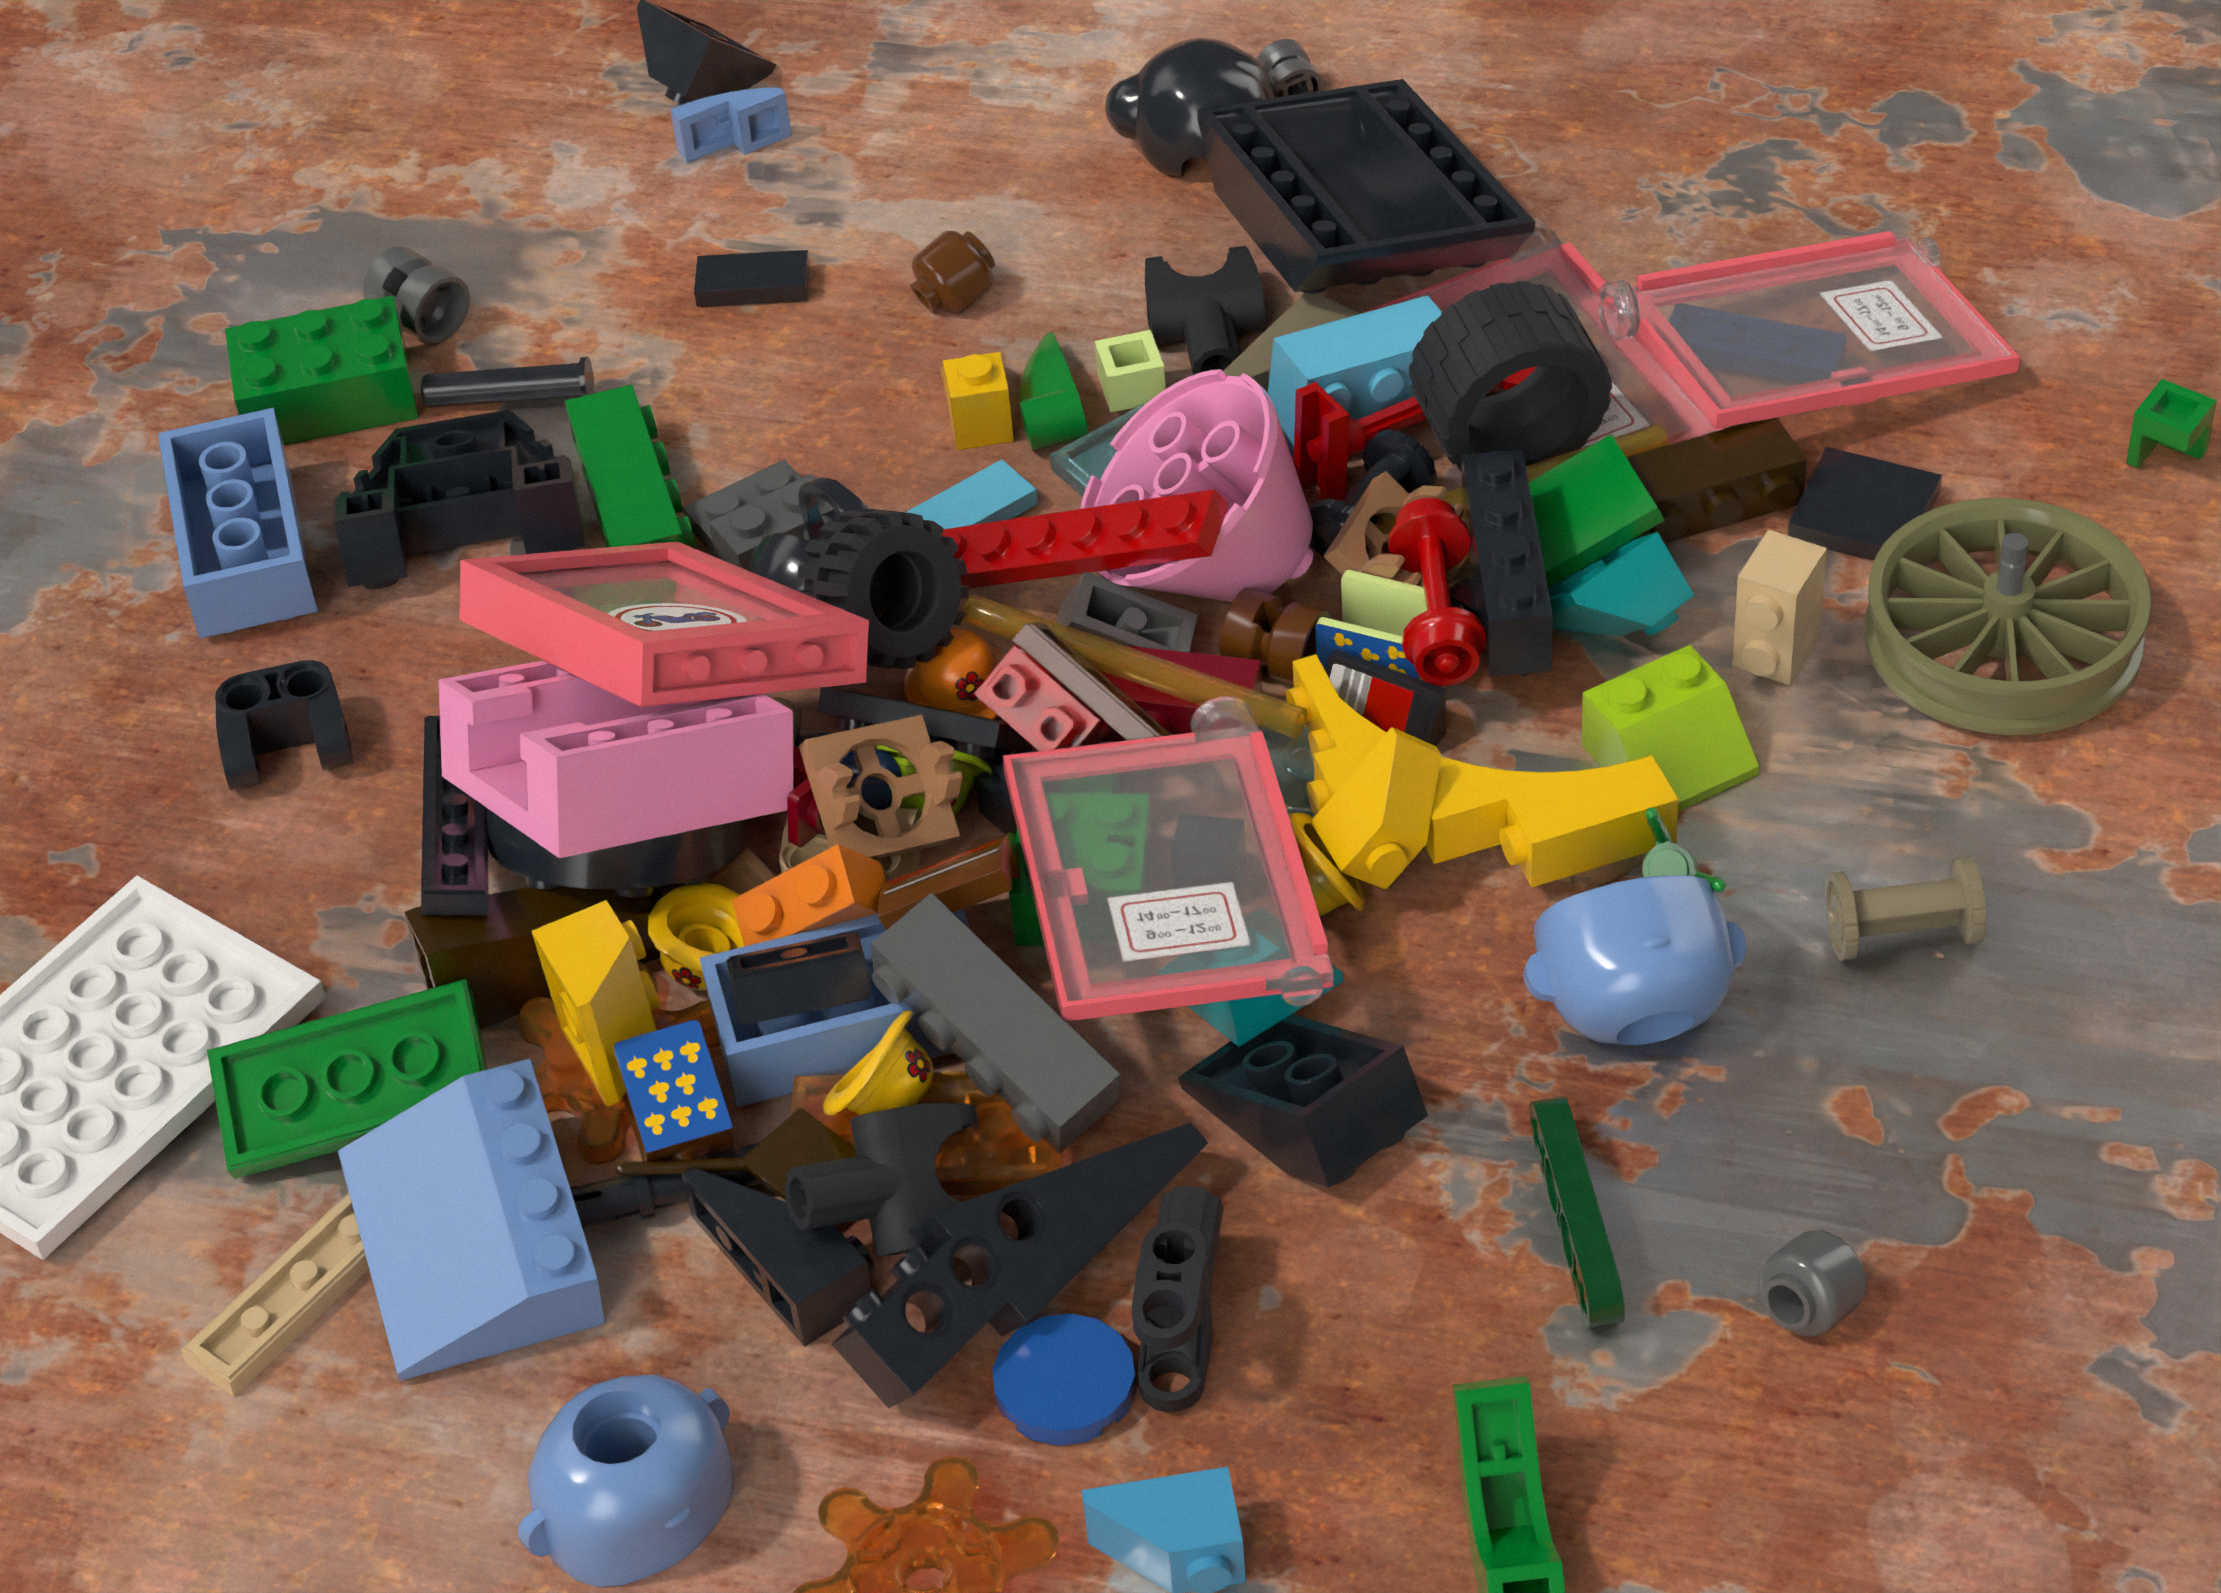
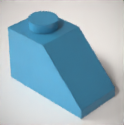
(1171, 1529)

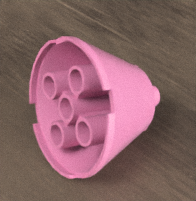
(1221, 438)

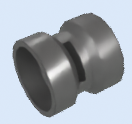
(1290, 68)

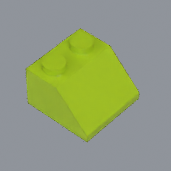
(1678, 716)

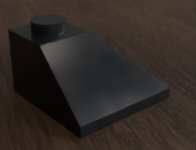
(695, 57)

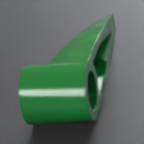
(1050, 398)

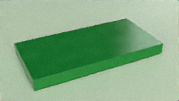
(340, 1076)

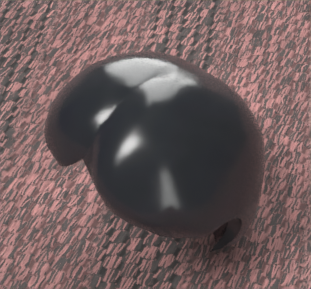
(1163, 98)

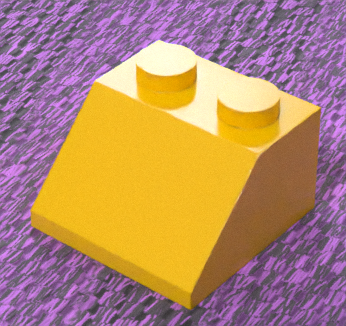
(597, 989)

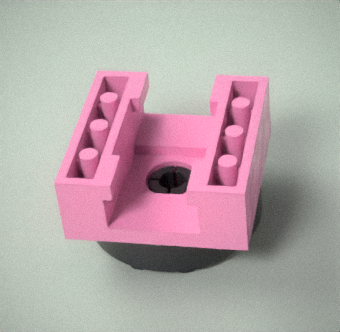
(610, 789)

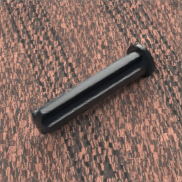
(508, 384)

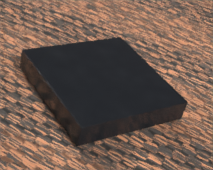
(1860, 502)

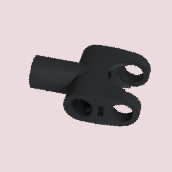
(1205, 309)
(889, 1178)
(1174, 1295)

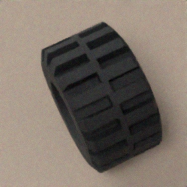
(924, 573)

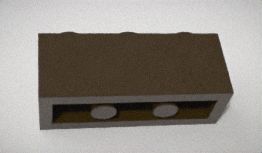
(1721, 478)

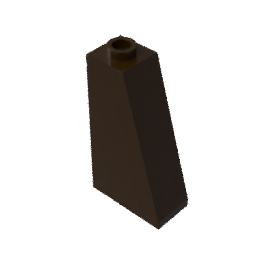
(498, 948)

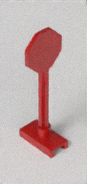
(1328, 435)

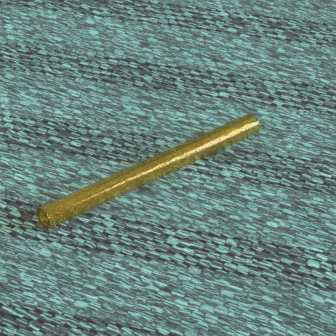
(1140, 666)

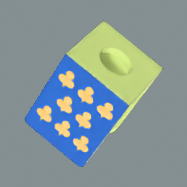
(1373, 621)

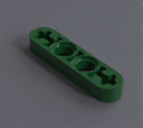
(1576, 1212)

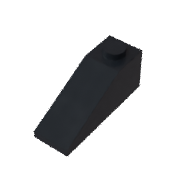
(799, 1273)

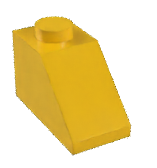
(978, 400)
(1382, 810)

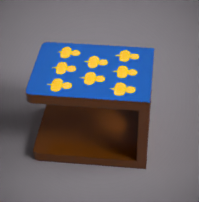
(673, 1094)

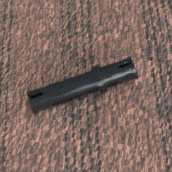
(643, 1194)

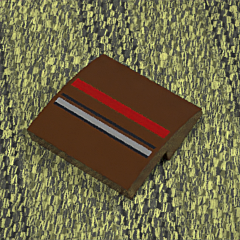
(954, 880)

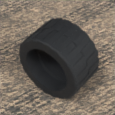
(1492, 338)

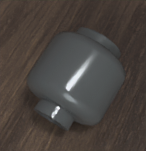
(1812, 1283)

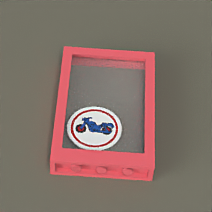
(663, 623)

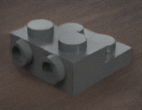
(743, 513)

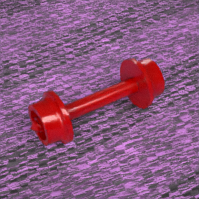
(1444, 639)

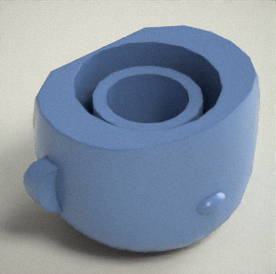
(1636, 958)
(628, 1479)

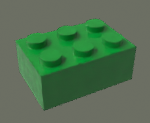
(324, 369)

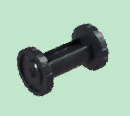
(1384, 451)

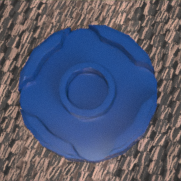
(1064, 1379)

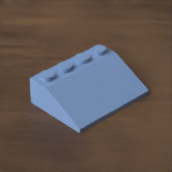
(471, 1224)

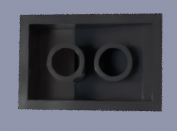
(1311, 1096)

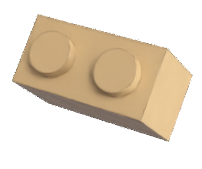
(1779, 607)

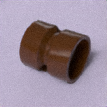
(1269, 632)

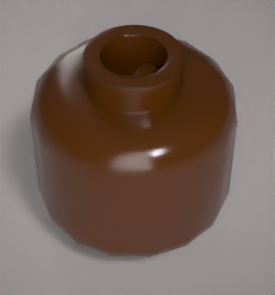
(952, 272)

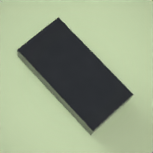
(752, 278)

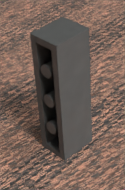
(994, 1024)

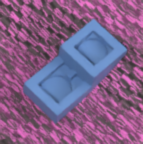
(738, 117)

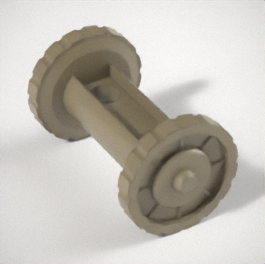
(1905, 907)

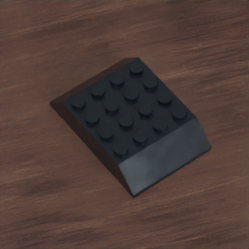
(1357, 186)

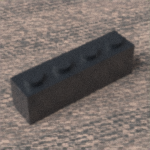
(1507, 563)

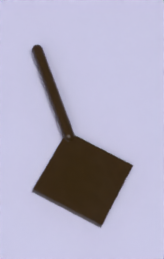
(792, 1144)

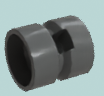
(426, 296)

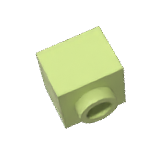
(1129, 370)

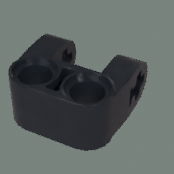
(276, 712)

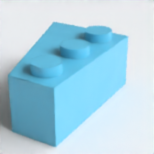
(1354, 359)

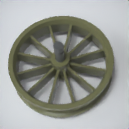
(2007, 615)

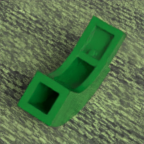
(1504, 1489)

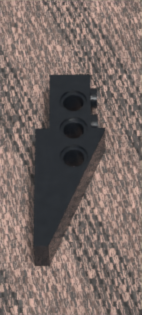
(1060, 1226)

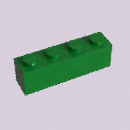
(626, 470)

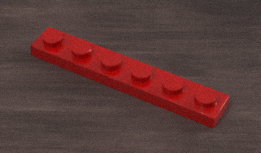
(1090, 539)

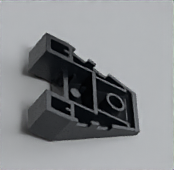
(453, 489)

